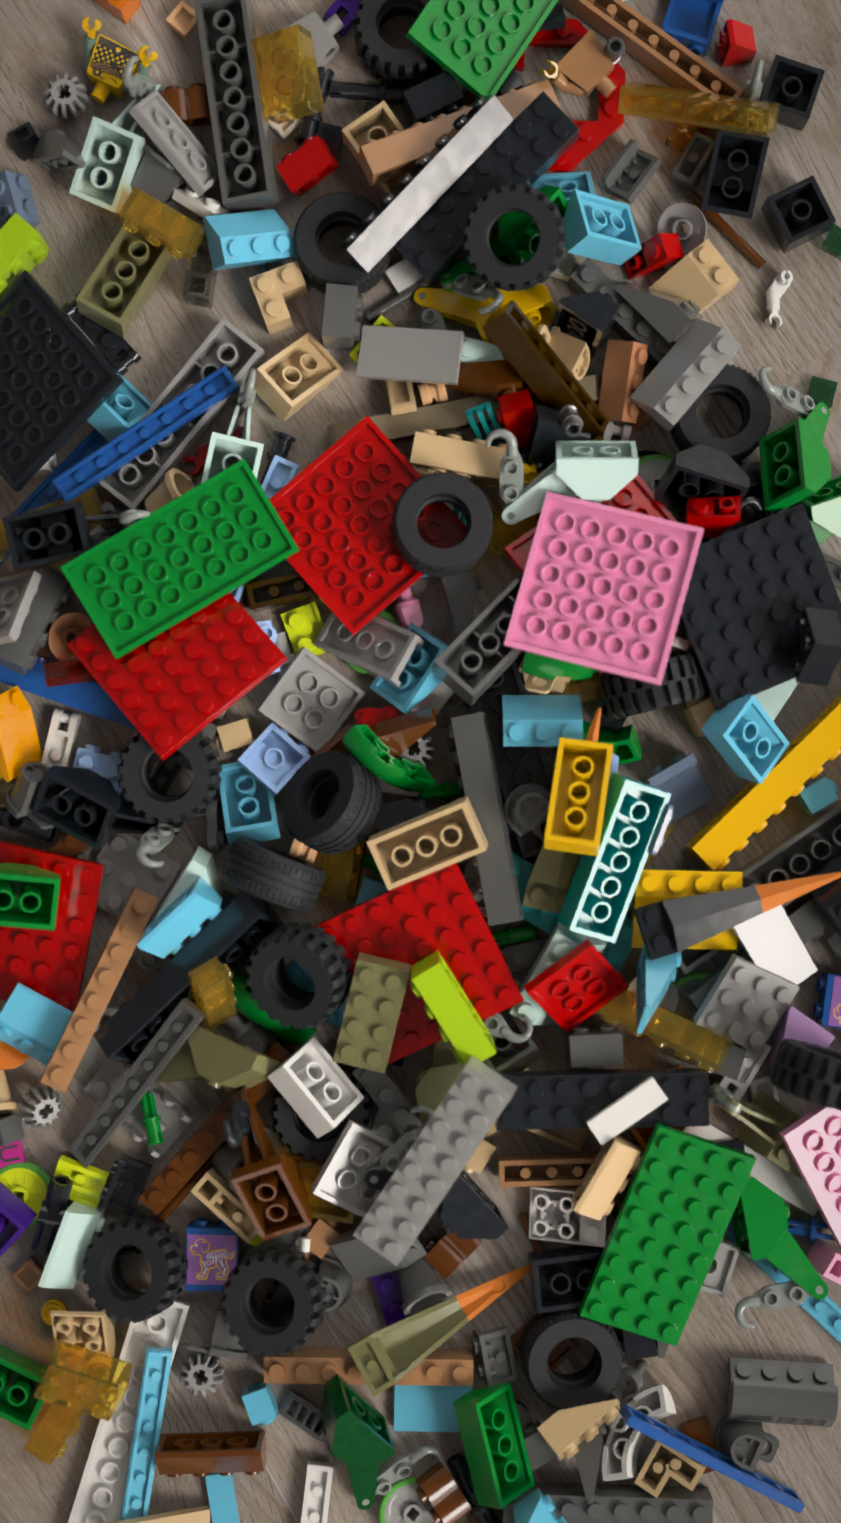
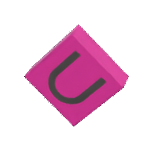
(12, 1154)

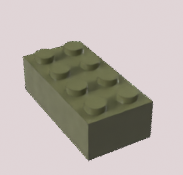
(123, 281)
(372, 1012)

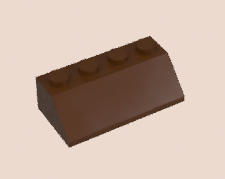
(211, 1453)

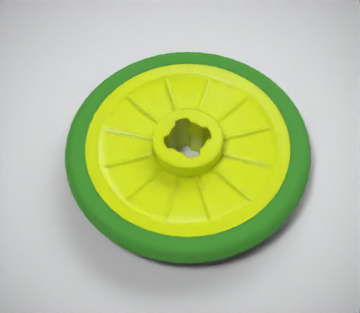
(27, 1179)

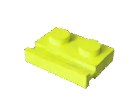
(304, 627)
(87, 1181)

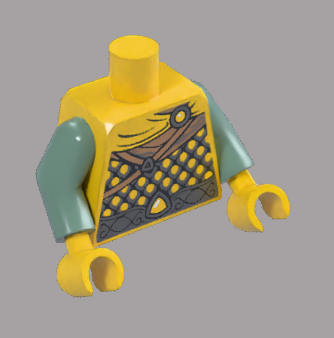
(106, 61)

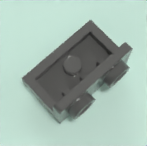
(629, 172)

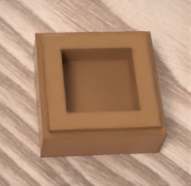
(28, 1274)

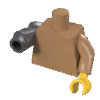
(587, 66)

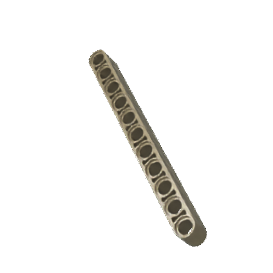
(443, 417)

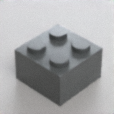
(340, 317)
(594, 1046)

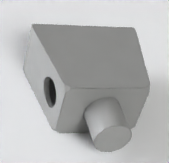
(322, 36)

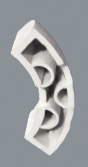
(624, 1442)

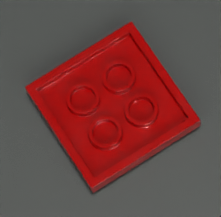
(576, 986)

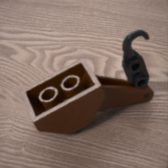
(270, 1187)

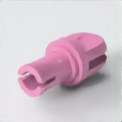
(408, 610)

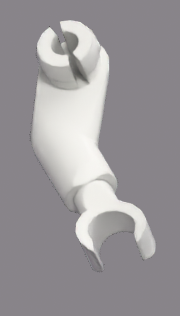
(774, 293)

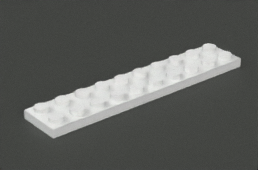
(106, 1468)

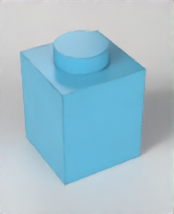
(818, 795)
(260, 1403)

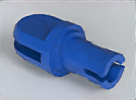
(808, 1229)

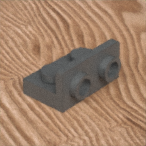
(494, 1356)

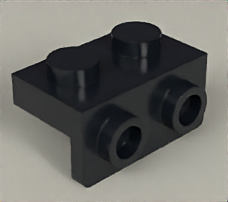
(126, 1185)

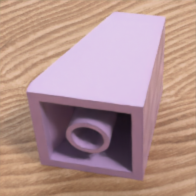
(800, 1028)

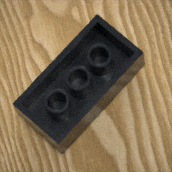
(561, 1276)

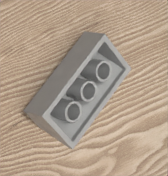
(685, 372)

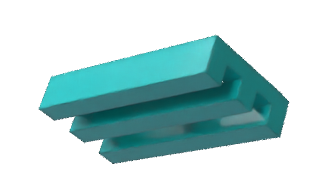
(478, 409)

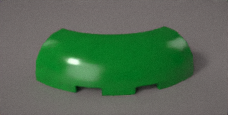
(549, 668)
(625, 742)
(375, 757)
(249, 1009)

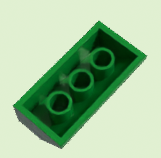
(494, 1445)

